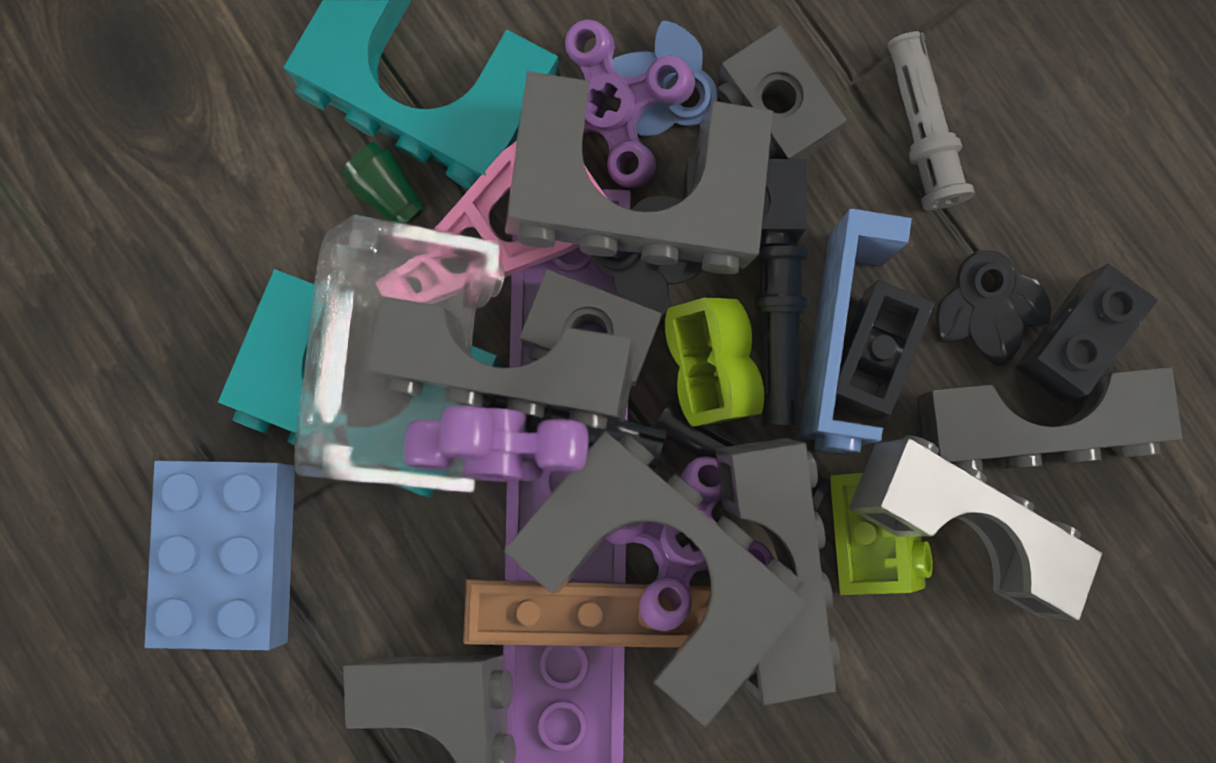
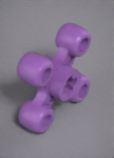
(635, 96)
(495, 444)
(674, 562)

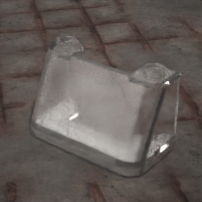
(345, 415)

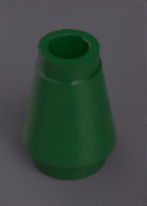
(382, 184)

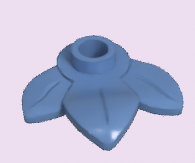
(678, 42)

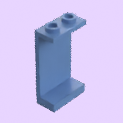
(857, 238)

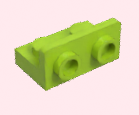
(870, 556)

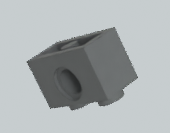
(778, 68)
(567, 303)

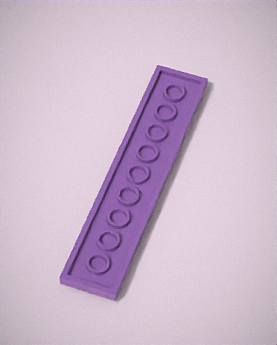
(563, 697)

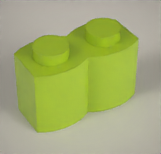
(713, 350)

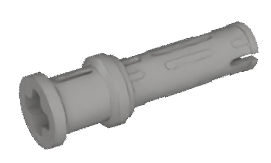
(934, 147)

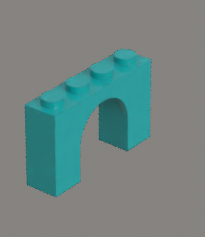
(339, 67)
(272, 359)

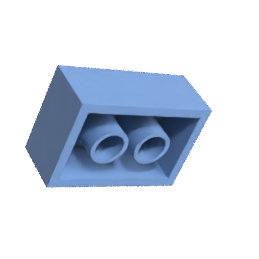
(220, 555)

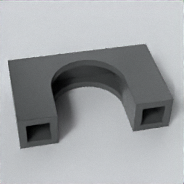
(558, 201)
(747, 600)
(448, 697)

